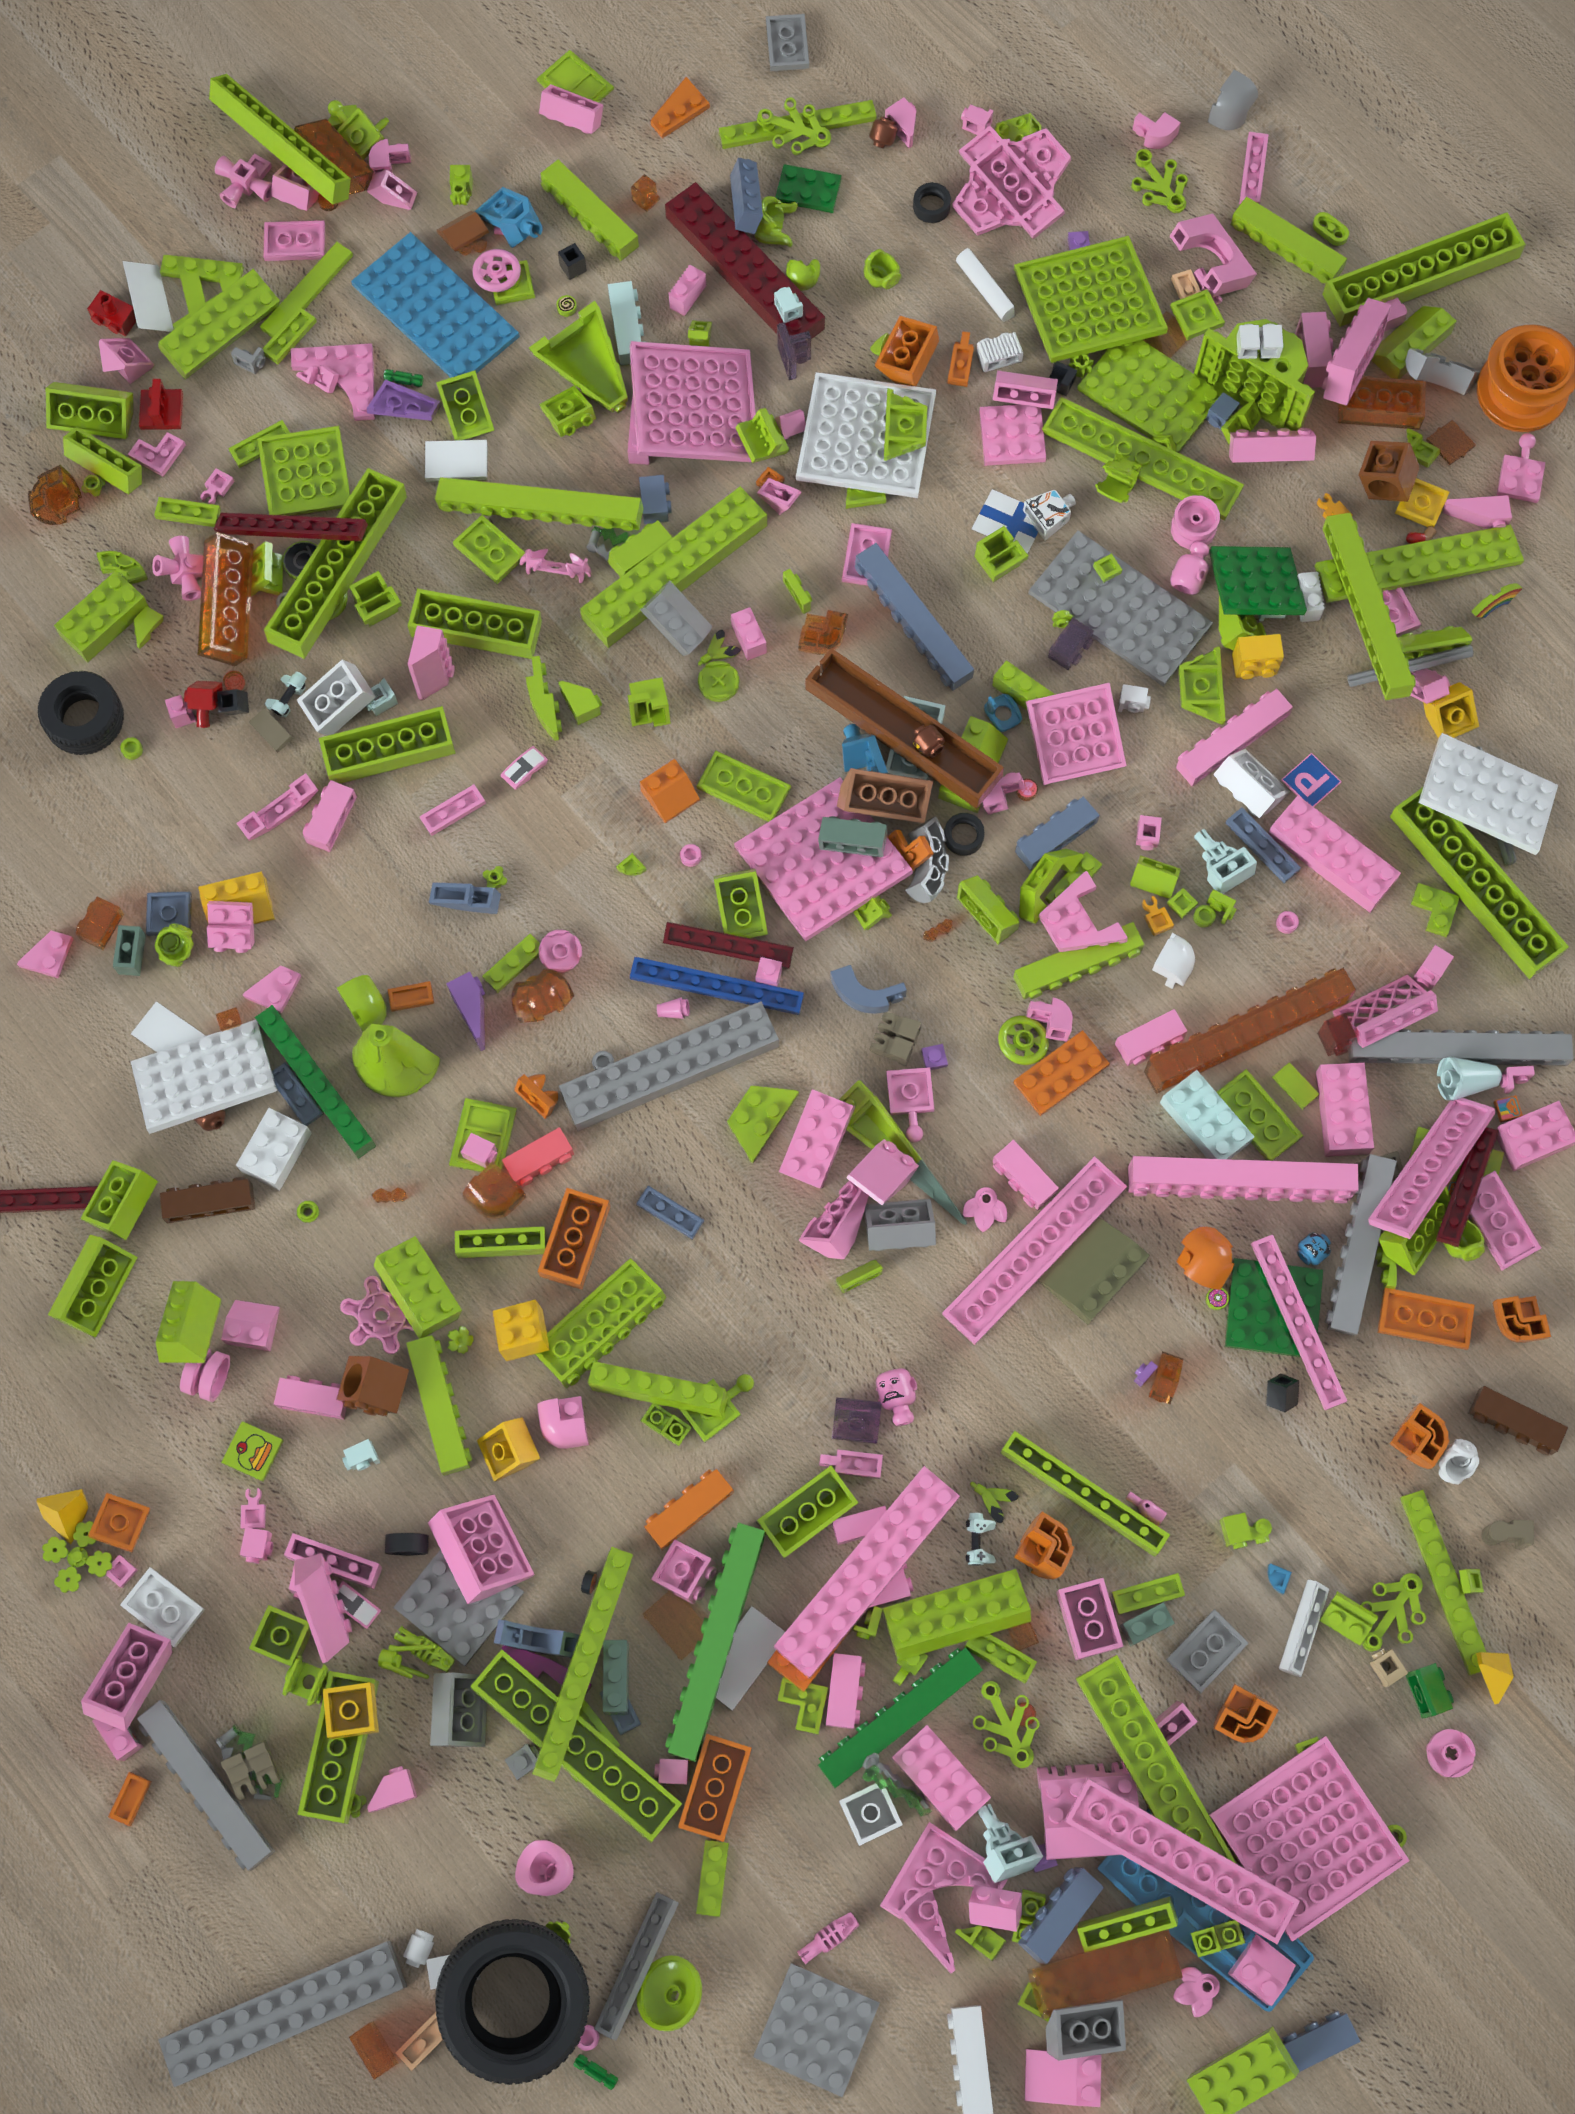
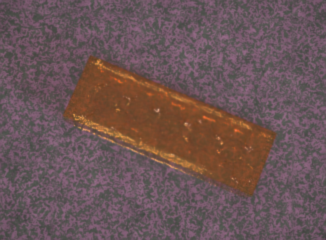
(225, 599)
(1105, 1973)

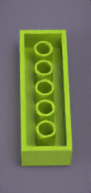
(218, 324)
(477, 623)
(387, 745)
(957, 1614)
(333, 1765)

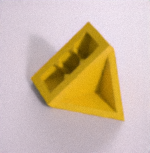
(64, 1511)
(1496, 1673)

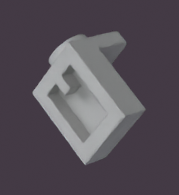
(248, 361)
(522, 1761)

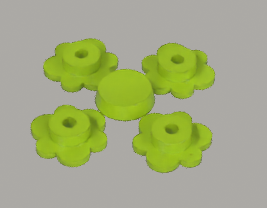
(76, 1558)

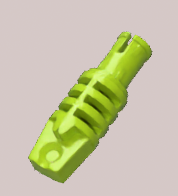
(434, 1657)

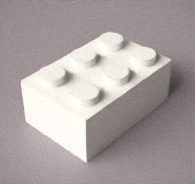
(336, 698)
(274, 1149)

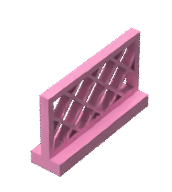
(1391, 1018)

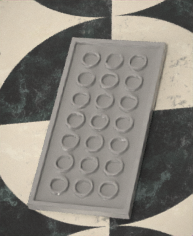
(1125, 612)

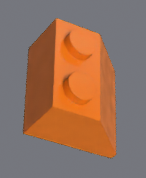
(669, 791)

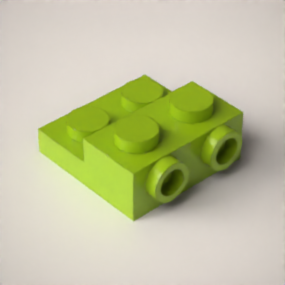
(568, 411)

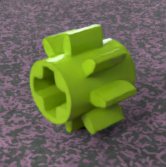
(1081, 364)

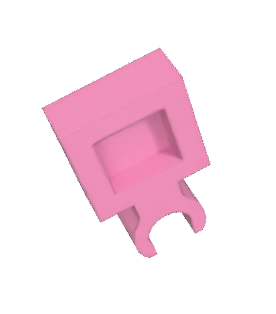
(217, 484)
(253, 1514)

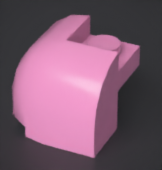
(563, 1422)

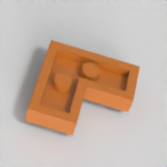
(914, 853)

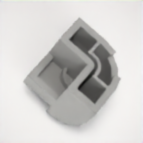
(1233, 102)

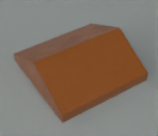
(463, 230)

